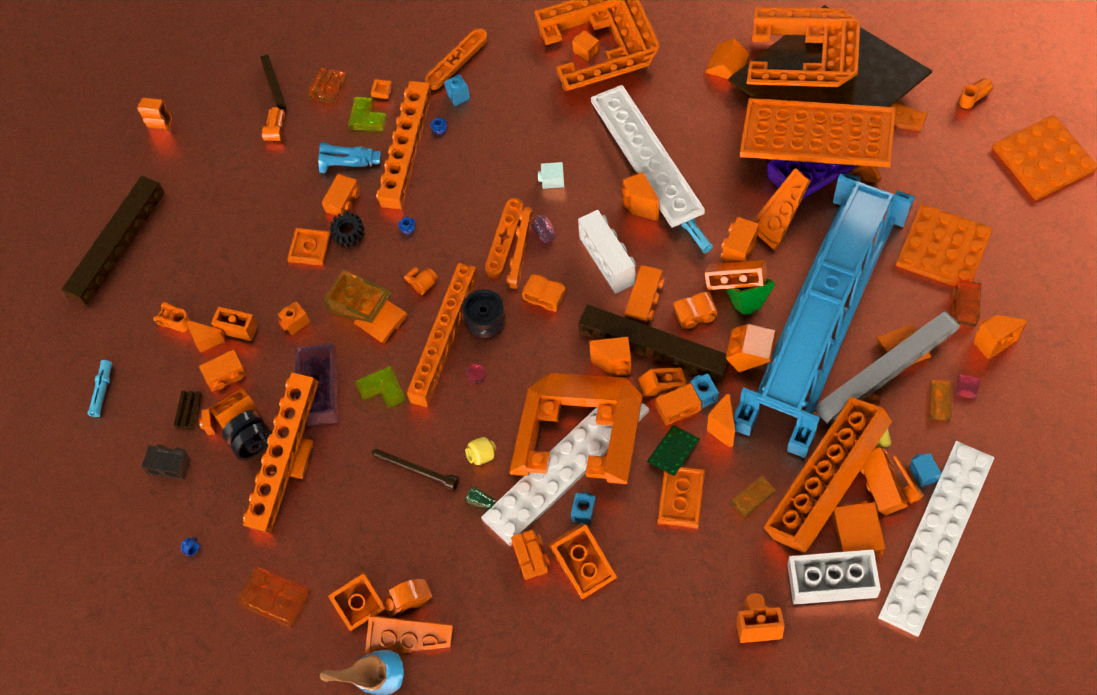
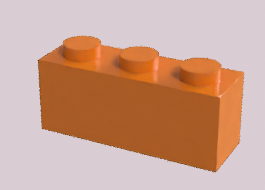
(736, 274)
(645, 295)
(883, 482)

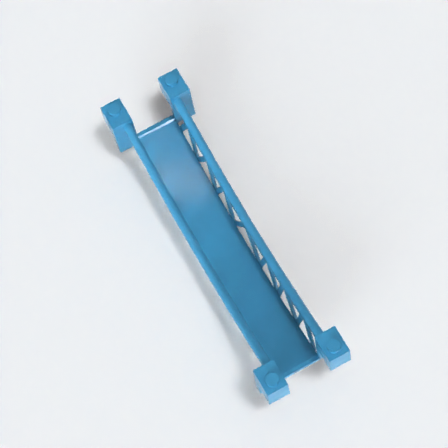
(821, 305)

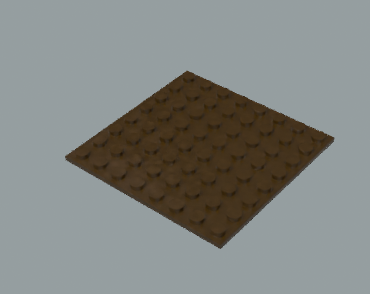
(881, 78)

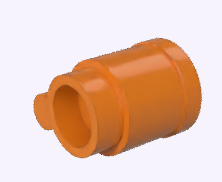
(422, 281)

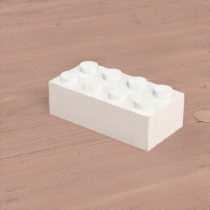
(607, 251)
(833, 577)

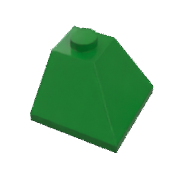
(750, 298)

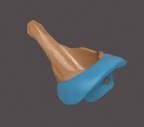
(374, 673)

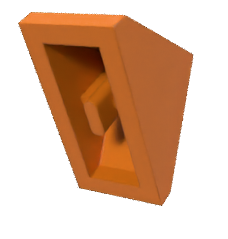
(205, 336)

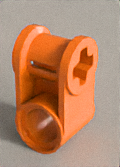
(170, 317)

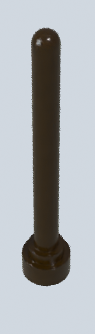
(449, 481)

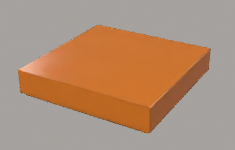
(309, 246)

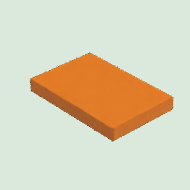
(681, 497)

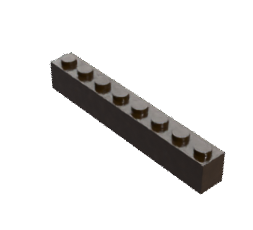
(113, 240)
(655, 343)

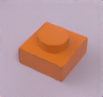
(381, 89)
(207, 422)

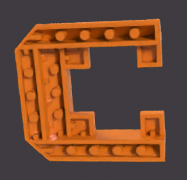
(627, 23)
(831, 26)
(617, 406)

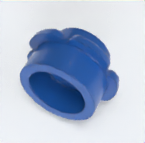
(438, 129)
(407, 229)
(190, 546)

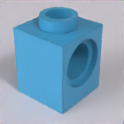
(457, 90)
(706, 397)
(924, 469)
(583, 516)

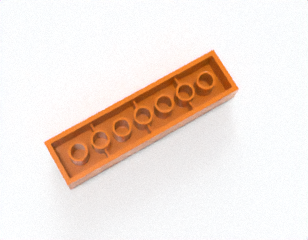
(827, 474)

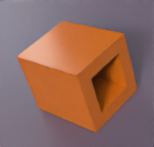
(585, 45)

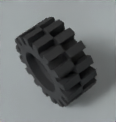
(347, 220)

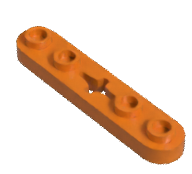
(464, 50)
(500, 252)
(517, 261)

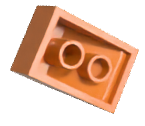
(582, 560)

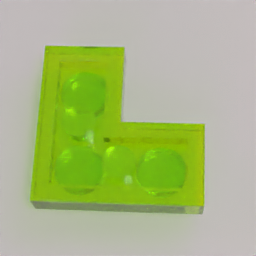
(362, 117)
(384, 383)

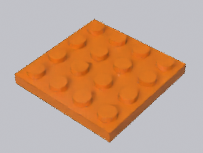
(1045, 156)
(944, 246)

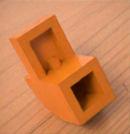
(406, 595)

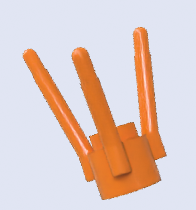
(912, 491)

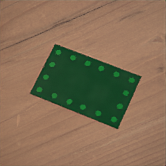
(673, 450)

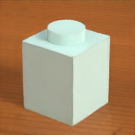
(551, 175)

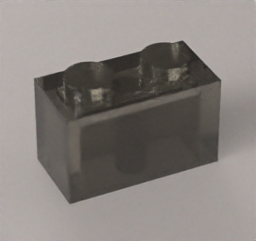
(166, 462)

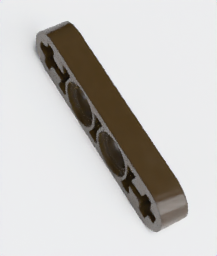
(273, 81)

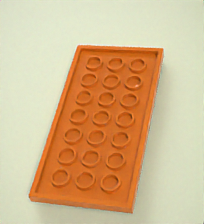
(818, 132)

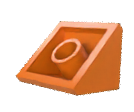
(727, 59)
(721, 421)

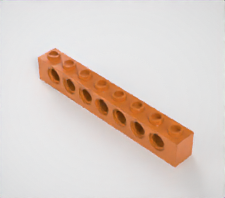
(404, 145)
(442, 336)
(284, 462)

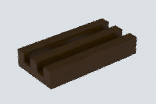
(177, 423)

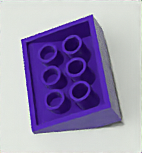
(818, 173)

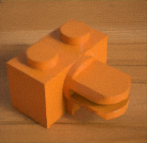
(758, 621)

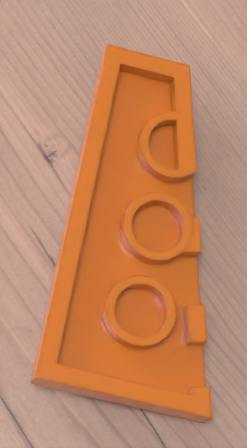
(780, 209)
(406, 635)

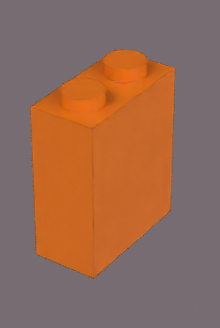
(858, 528)

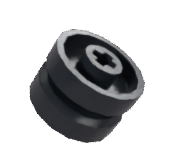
(484, 313)
(246, 435)

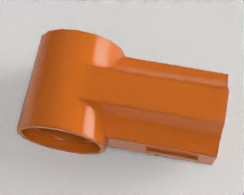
(974, 92)
(273, 129)

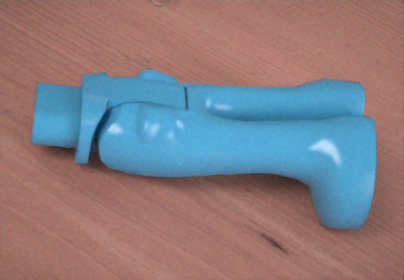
(353, 157)

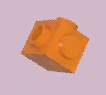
(293, 318)

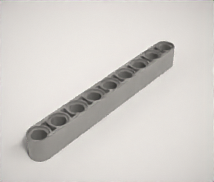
(888, 366)

